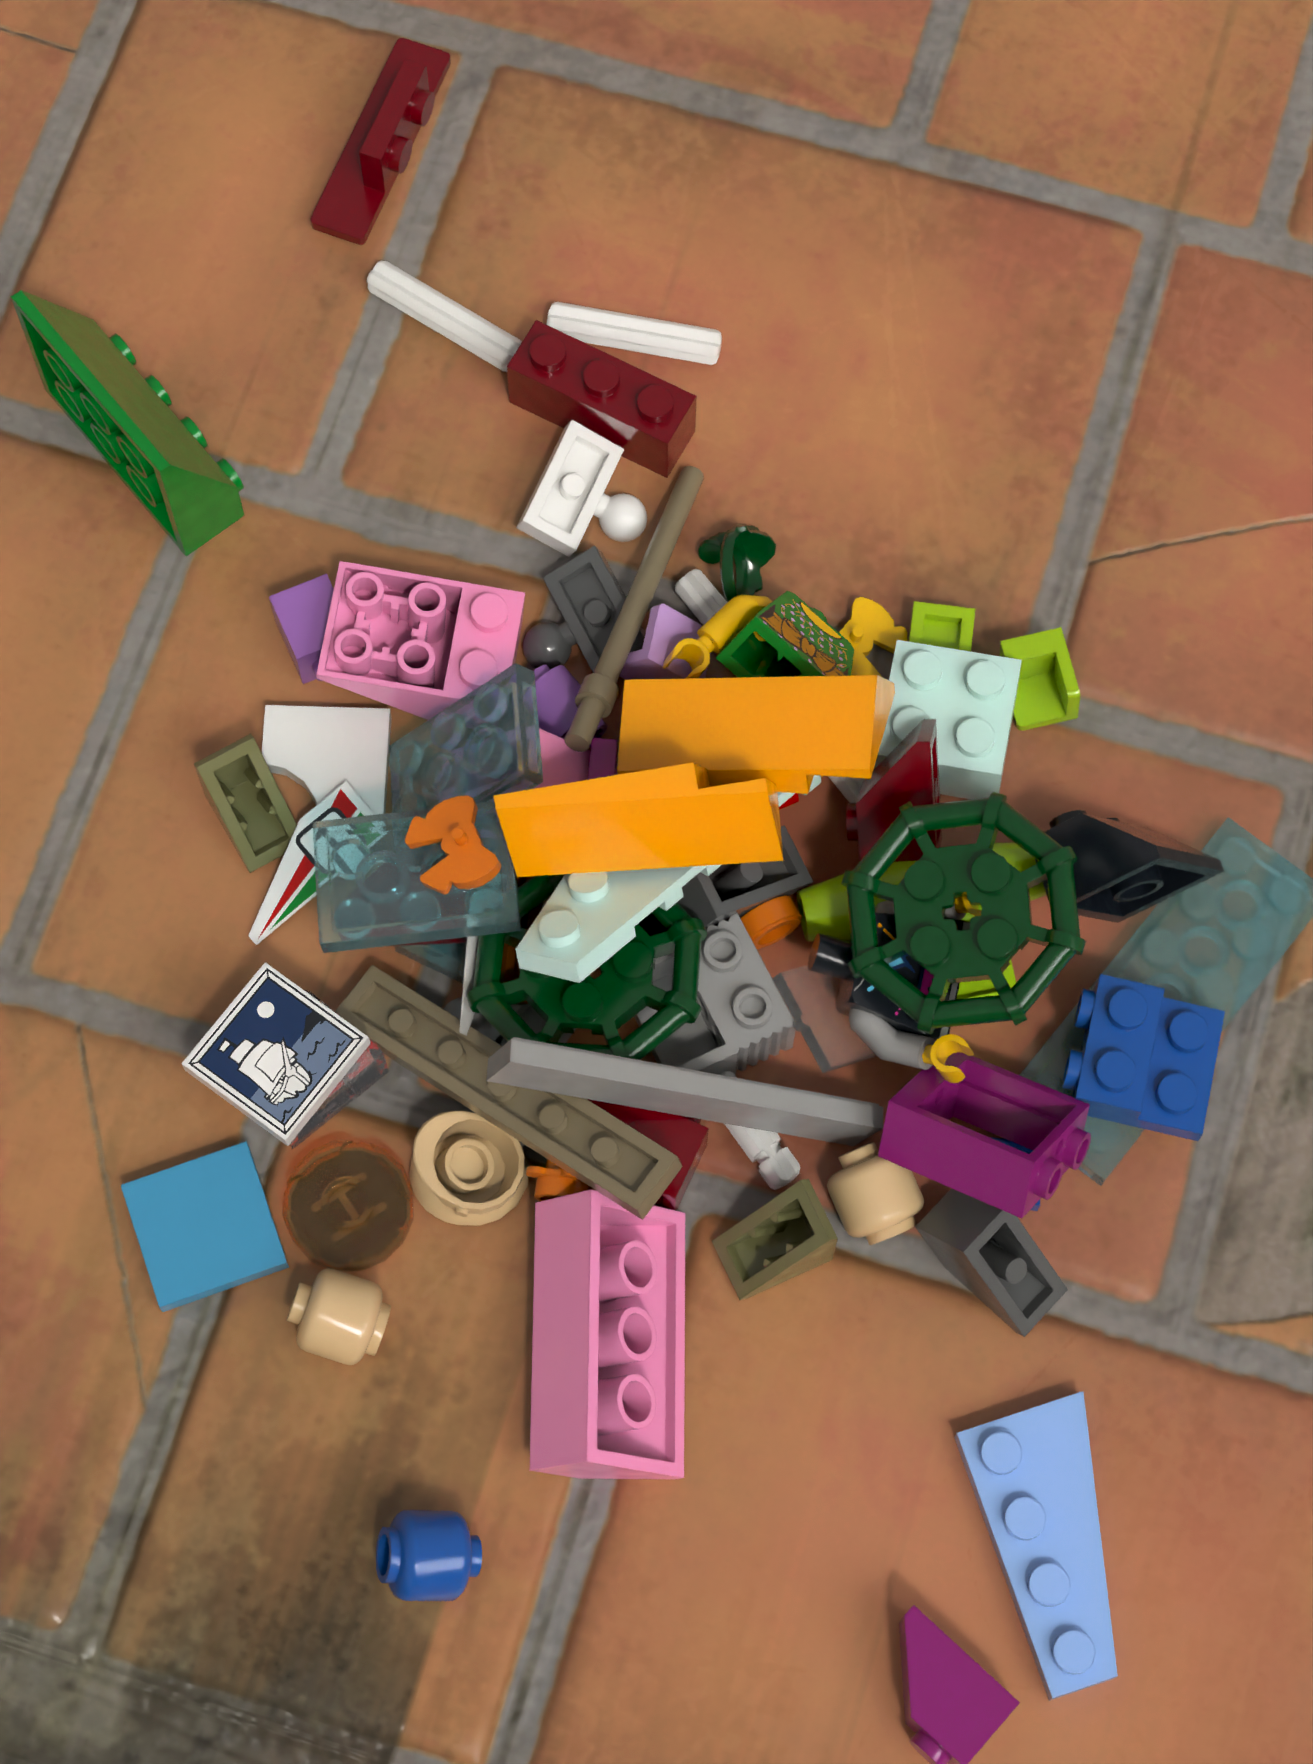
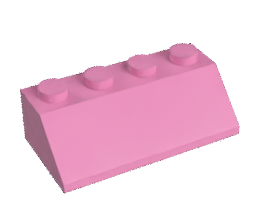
(607, 1340)

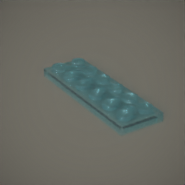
(1205, 950)

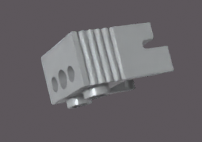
(739, 1002)

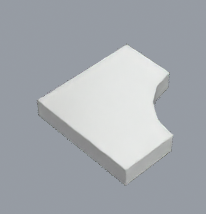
(328, 747)

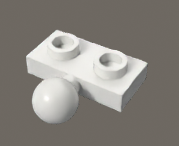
(574, 491)

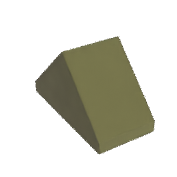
(247, 802)
(777, 1241)

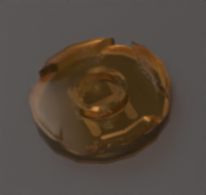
(348, 1205)

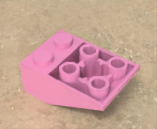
(416, 637)

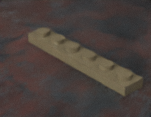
(557, 1126)

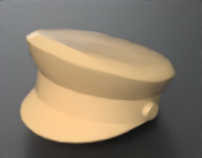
(467, 1169)

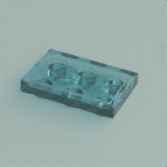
(473, 747)
(374, 890)

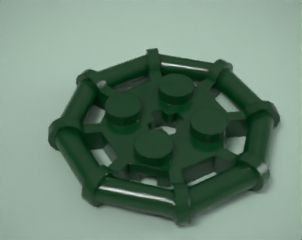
(993, 937)
(595, 1003)

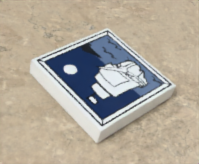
(276, 1053)

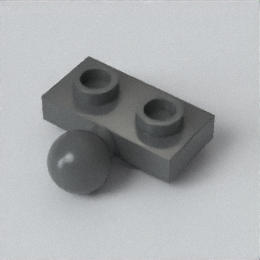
(590, 605)

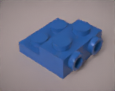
(1144, 1057)

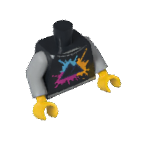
(877, 1019)

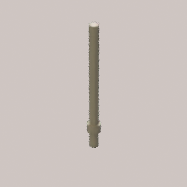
(600, 689)

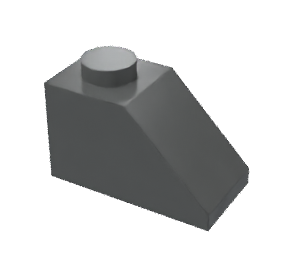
(744, 885)
(993, 1258)

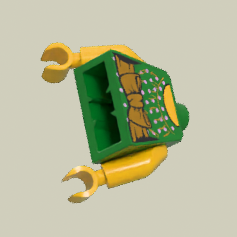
(767, 640)

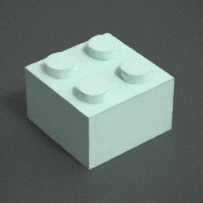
(972, 706)

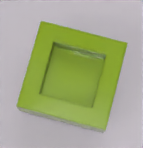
(942, 625)

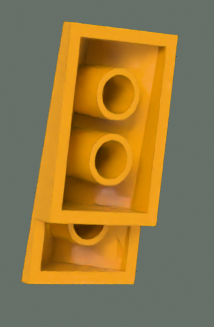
(756, 727)
(640, 823)

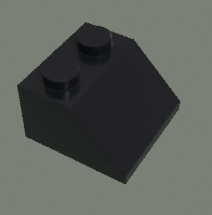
(1126, 865)

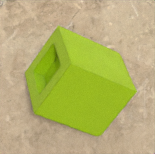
(1046, 679)

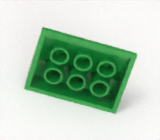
(131, 423)

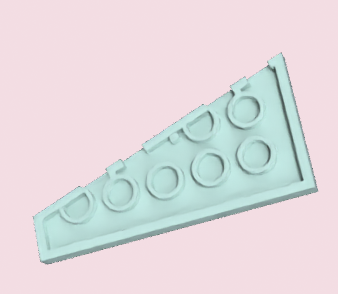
(597, 912)

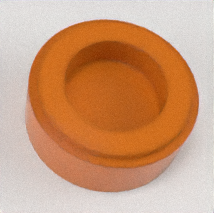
(772, 921)

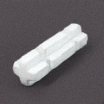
(776, 1163)

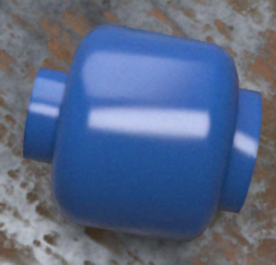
(427, 1555)

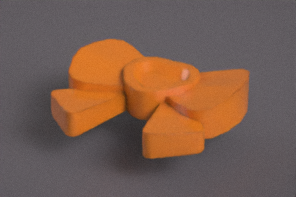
(467, 860)

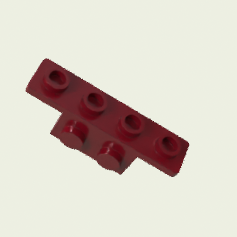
(381, 141)

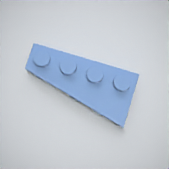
(1044, 1524)

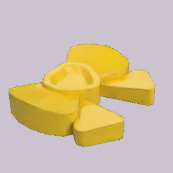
(869, 625)

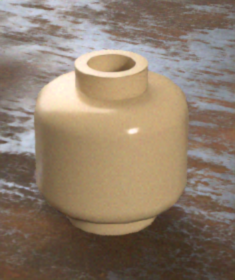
(874, 1195)
(339, 1316)

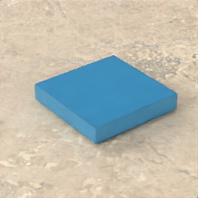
(204, 1226)

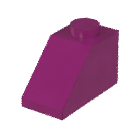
(947, 1694)

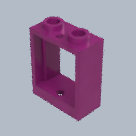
(925, 1140)

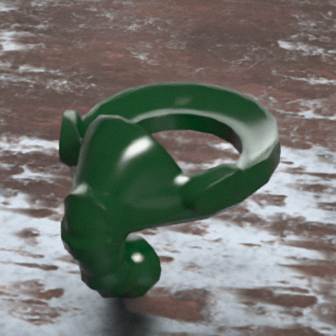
(750, 551)

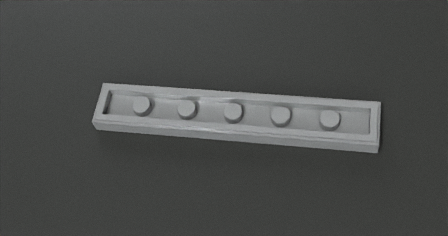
(683, 1092)

